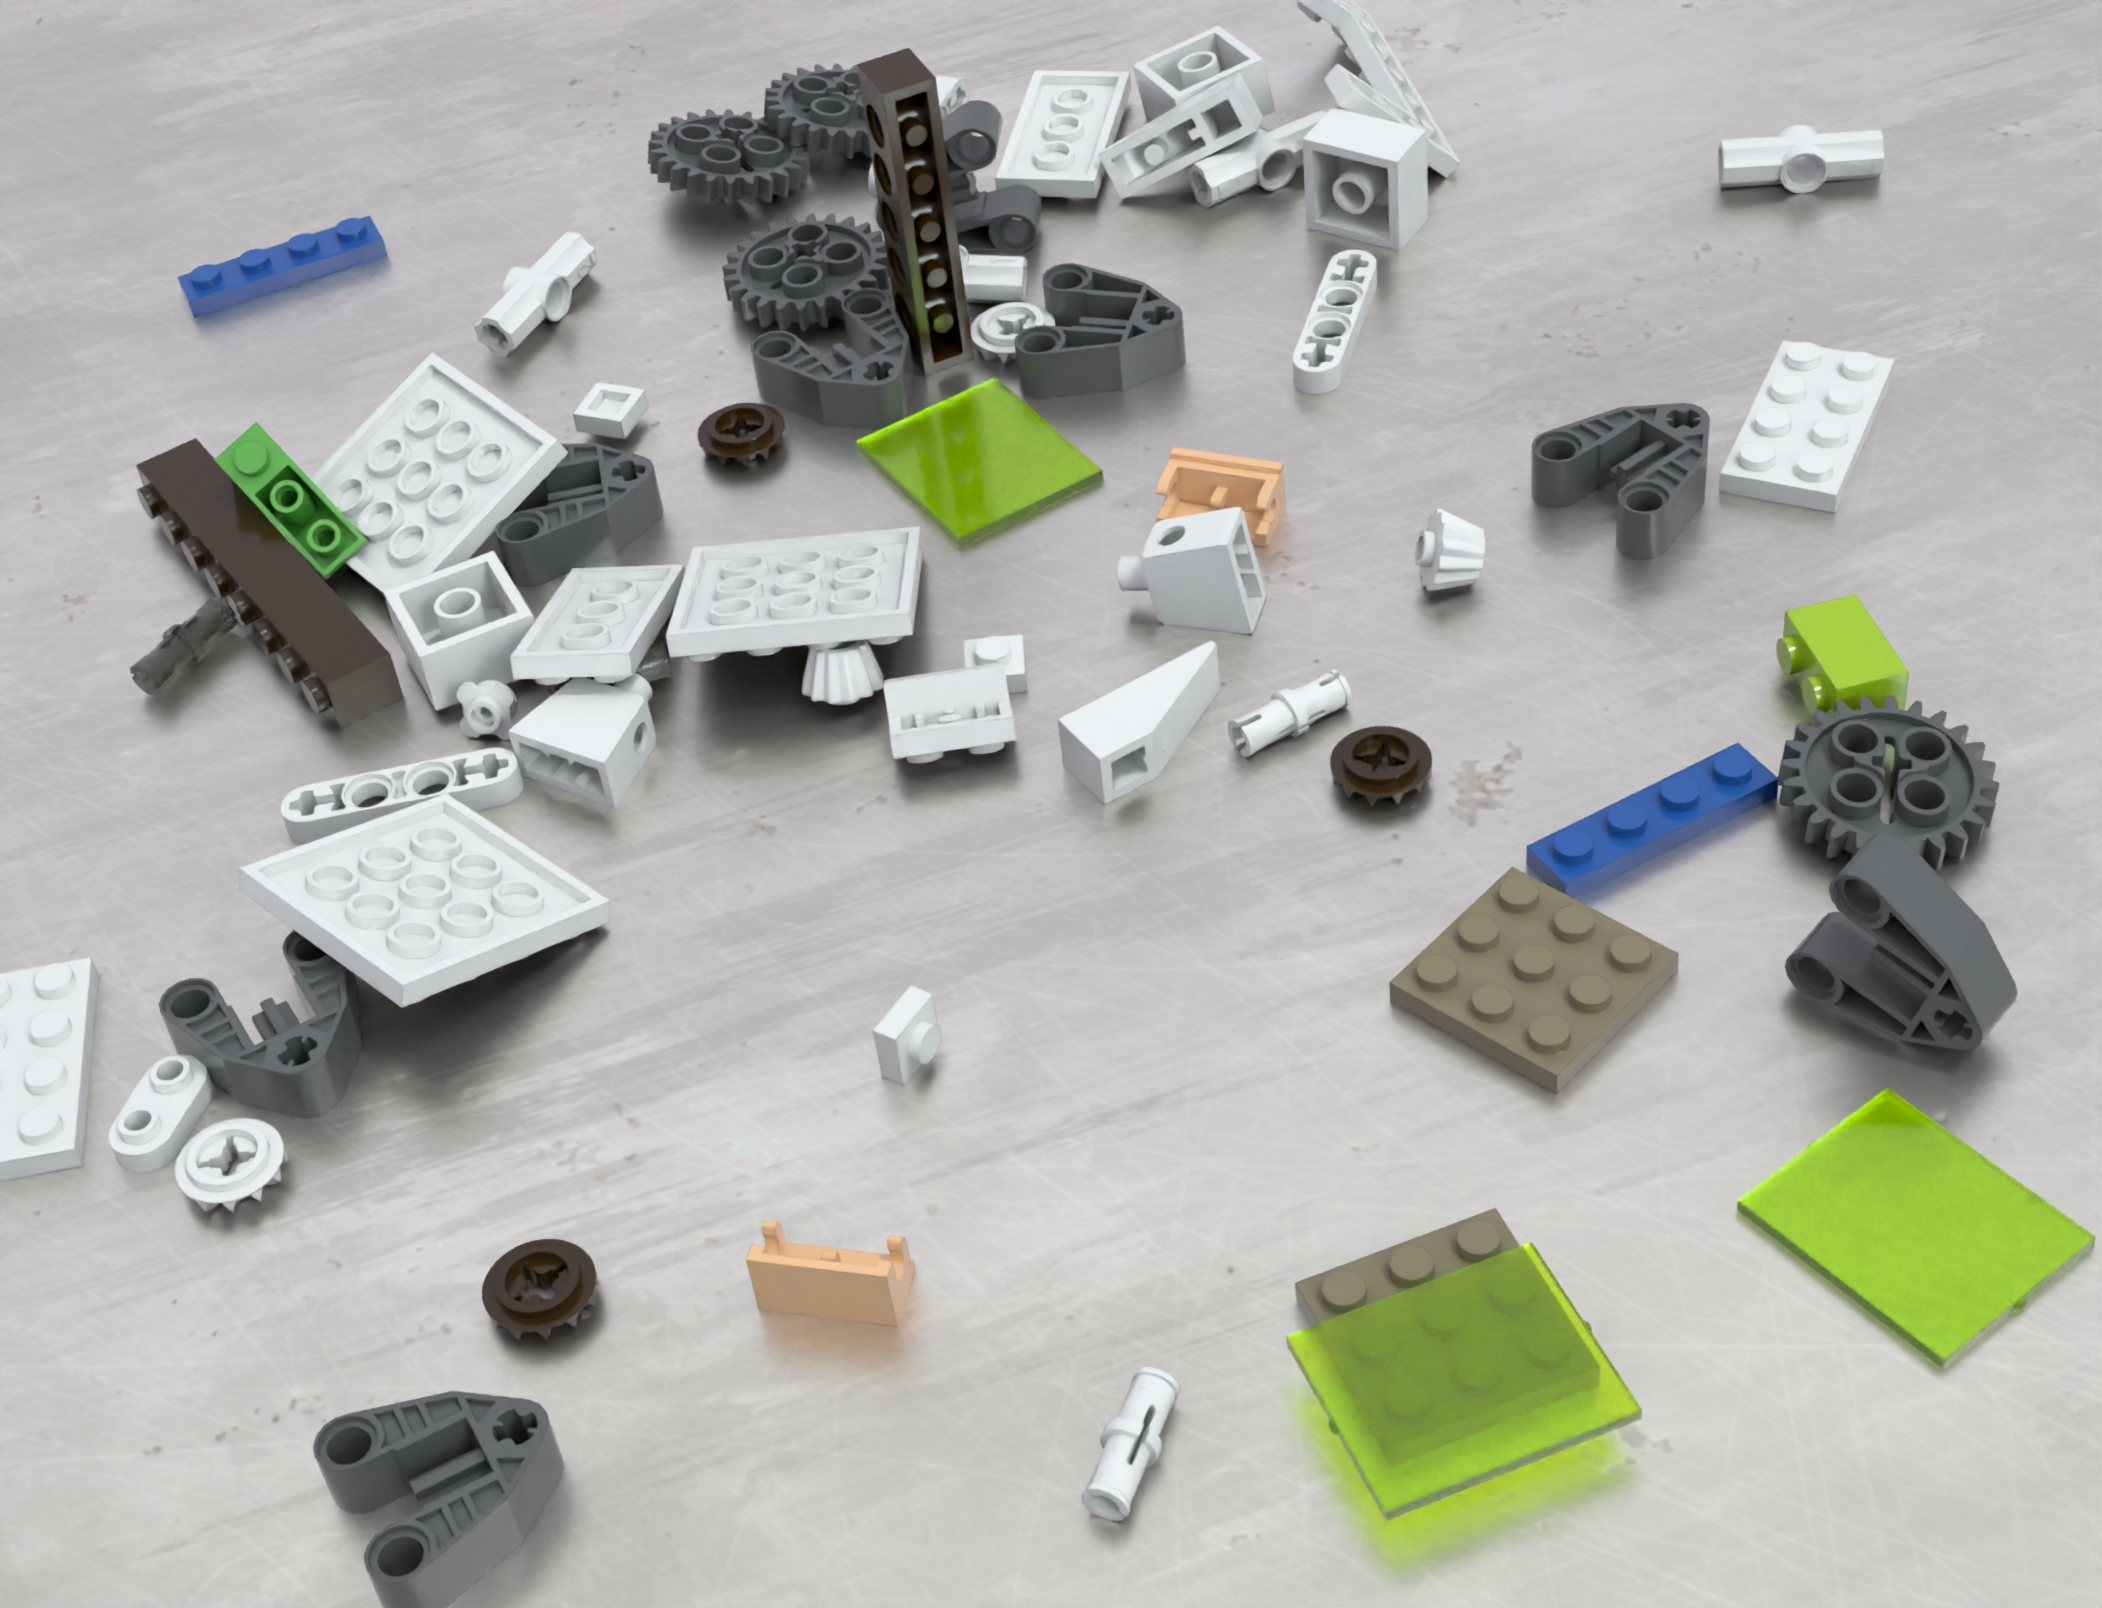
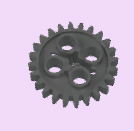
(819, 110)
(726, 157)
(804, 270)
(1936, 787)

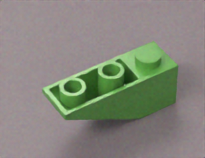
(291, 500)

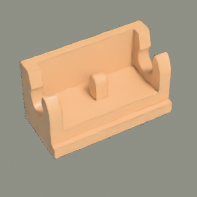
(1215, 481)
(830, 1280)

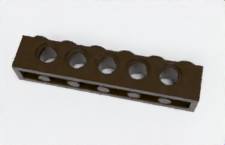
(916, 208)

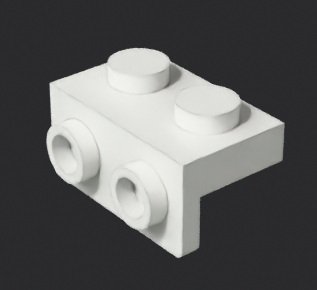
(949, 712)

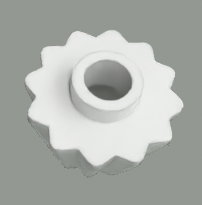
(1449, 552)
(842, 673)

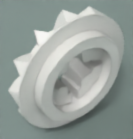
(997, 327)
(208, 1155)

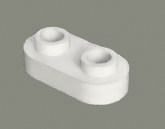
(161, 1113)

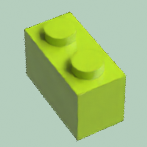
(1840, 656)

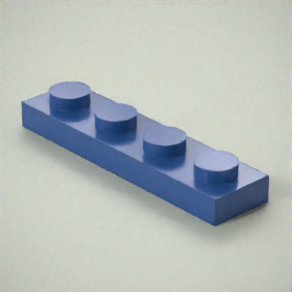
(282, 266)
(1652, 821)

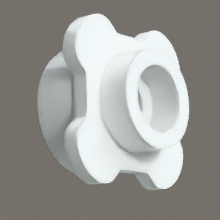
(493, 696)

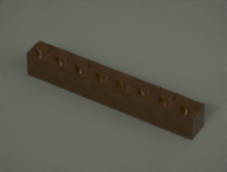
(268, 585)

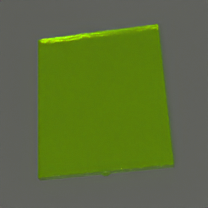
(979, 461)
(1916, 1226)
(1461, 1380)

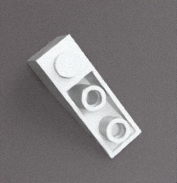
(1139, 726)

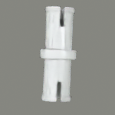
(1289, 712)
(1130, 1443)

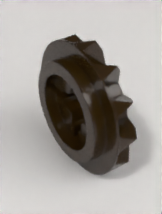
(721, 429)
(1364, 749)
(545, 1264)

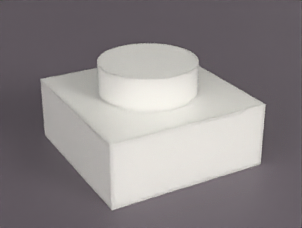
(610, 410)
(1000, 649)
(907, 1035)

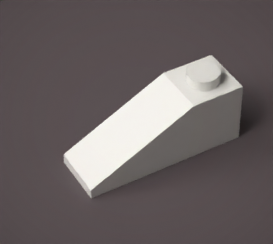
(1182, 136)

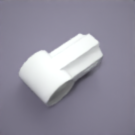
(993, 278)

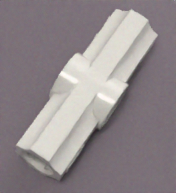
(1827, 158)
(1253, 161)
(536, 294)

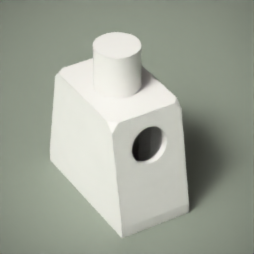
(1199, 572)
(588, 738)

